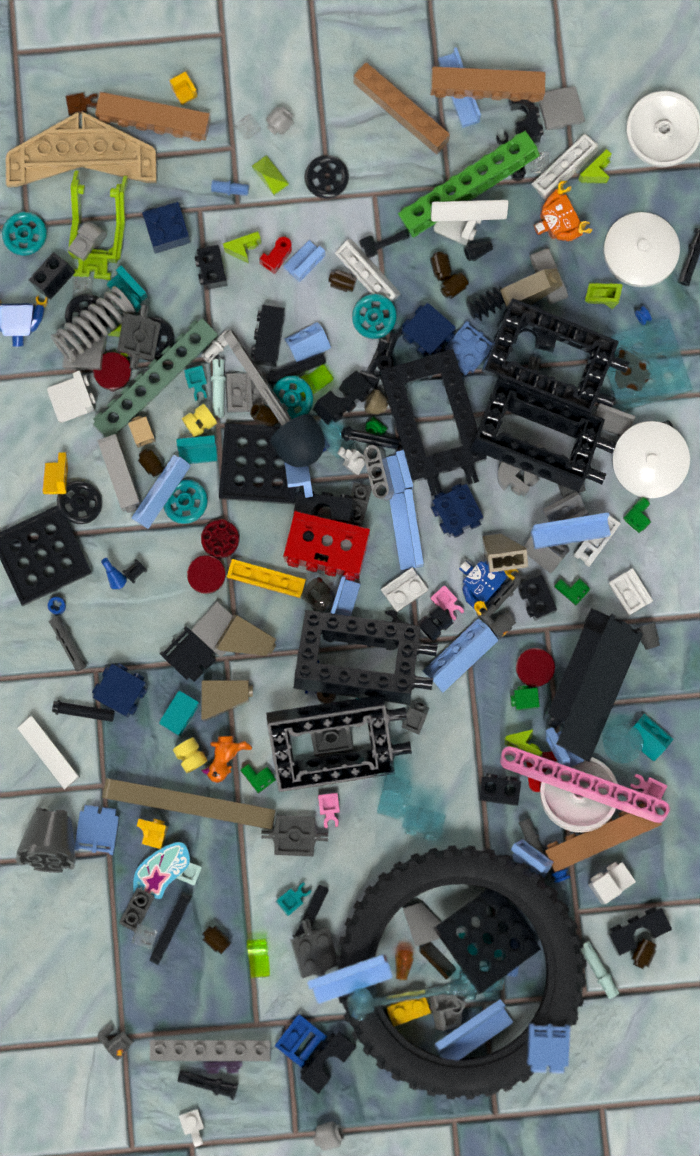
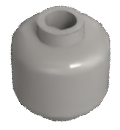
(279, 120)
(328, 1136)

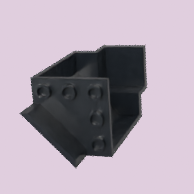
(592, 682)

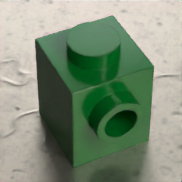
(525, 698)

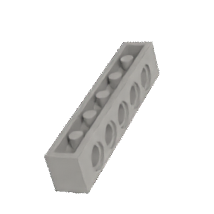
(209, 1050)

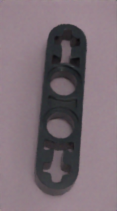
(170, 928)

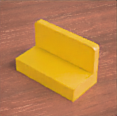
(56, 475)

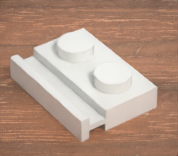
(404, 590)
(630, 592)

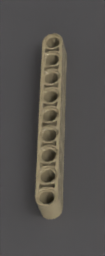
(188, 803)

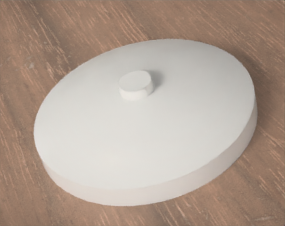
(663, 129)
(641, 249)
(651, 459)
(575, 811)

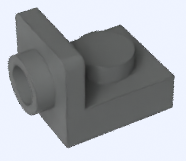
(415, 717)

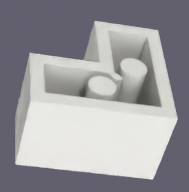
(611, 883)

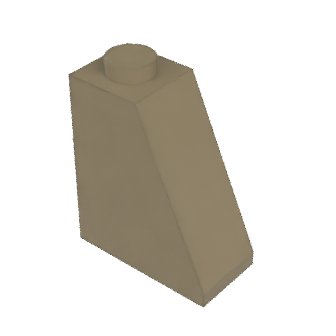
(533, 287)
(503, 553)
(245, 638)
(223, 696)

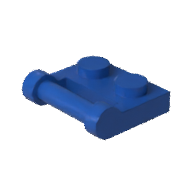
(295, 1036)

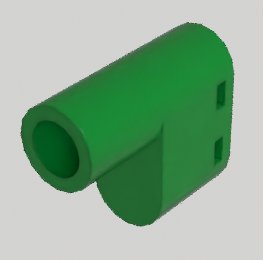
(635, 516)
(573, 592)
(259, 779)

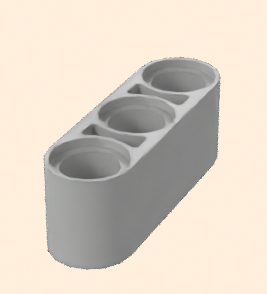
(544, 260)
(372, 466)

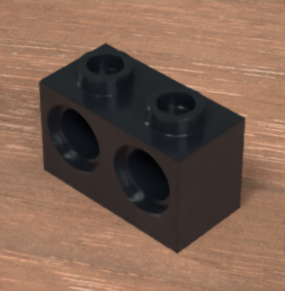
(213, 267)
(51, 276)
(543, 596)
(499, 795)

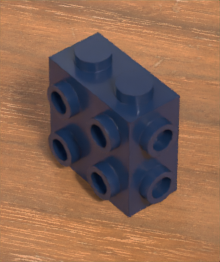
(428, 330)
(456, 511)
(120, 689)

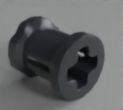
(134, 571)

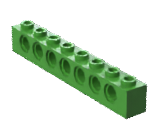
(472, 173)

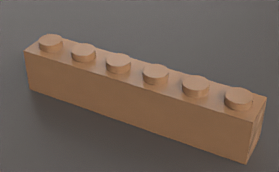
(487, 84)
(401, 108)
(153, 116)
(593, 842)

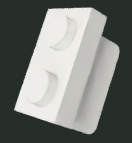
(457, 230)
(71, 398)

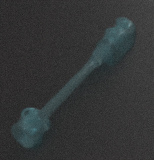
(363, 1003)

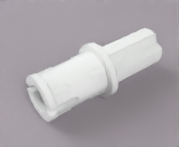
(215, 348)

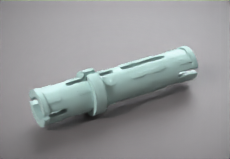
(218, 388)
(600, 972)

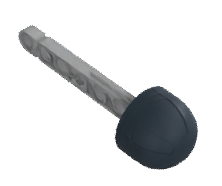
(299, 439)

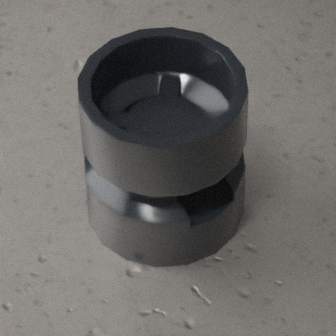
(430, 628)

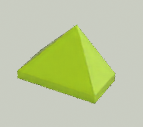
(270, 175)

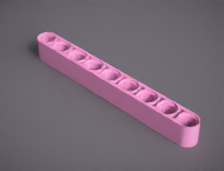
(594, 783)

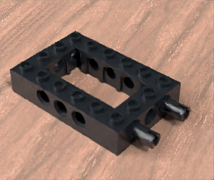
(597, 345)
(551, 414)
(404, 421)
(357, 682)
(337, 767)

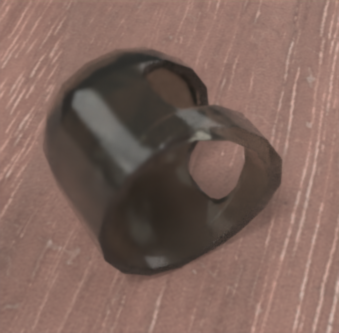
(318, 595)

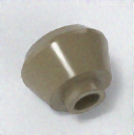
(376, 403)

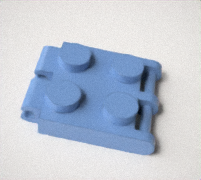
(469, 348)
(97, 829)
(548, 1048)

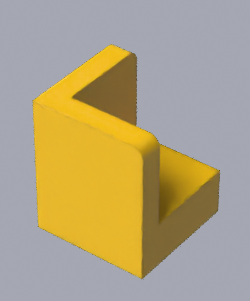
(183, 88)

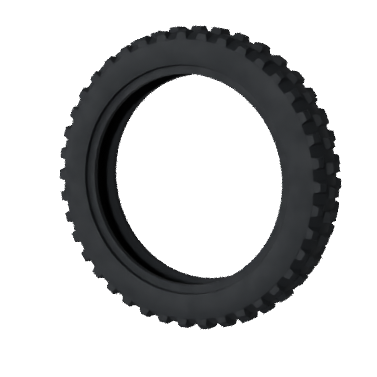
(559, 942)

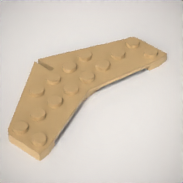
(69, 148)

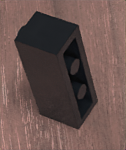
(268, 335)

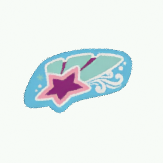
(161, 869)

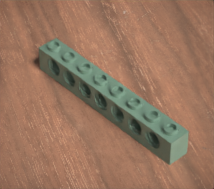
(197, 328)

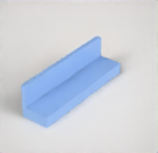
(466, 108)
(161, 491)
(406, 530)
(570, 530)
(460, 655)
(351, 978)
(474, 1032)

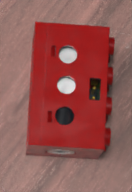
(334, 544)

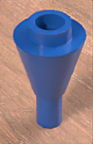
(115, 577)

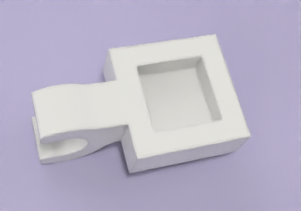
(353, 461)
(192, 1123)

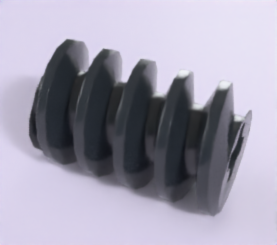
(486, 303)

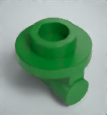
(375, 426)

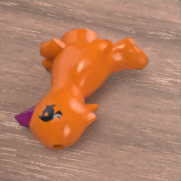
(224, 751)

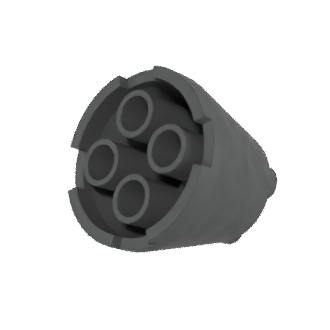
(48, 842)

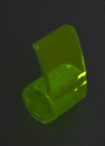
(317, 379)
(258, 958)

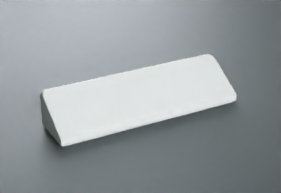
(565, 166)
(469, 210)
(366, 270)
(48, 752)

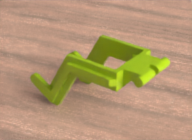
(98, 260)

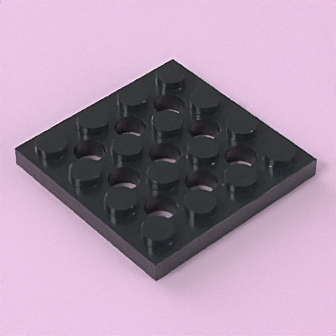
(249, 472)
(61, 577)
(485, 952)

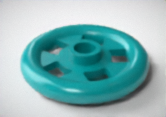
(25, 218)
(366, 302)
(302, 386)
(196, 512)

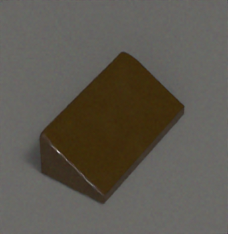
(437, 960)

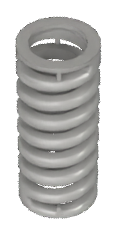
(59, 340)

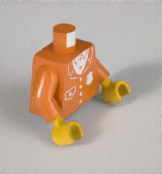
(560, 217)

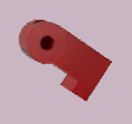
(277, 256)

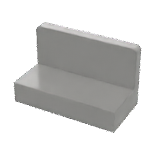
(615, 420)
(546, 557)

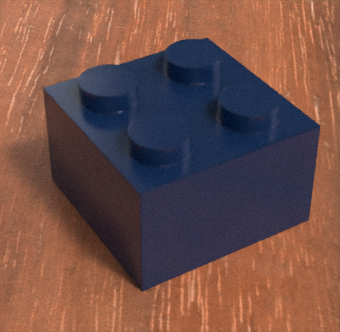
(166, 227)

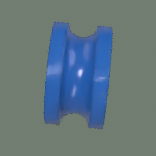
(643, 315)
(51, 604)
(561, 875)

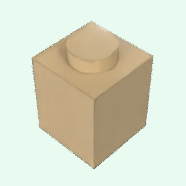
(141, 431)

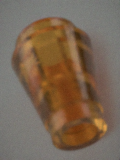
(403, 964)

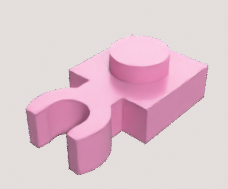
(446, 601)
(651, 787)
(329, 805)

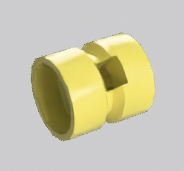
(204, 416)
(190, 755)

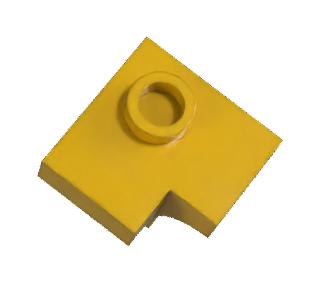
(154, 832)

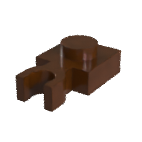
(79, 103)

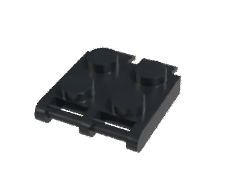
(189, 655)

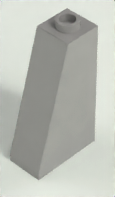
(119, 473)

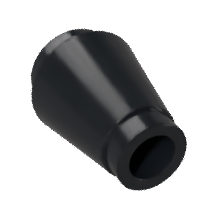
(477, 249)

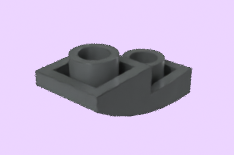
(361, 494)
(136, 909)

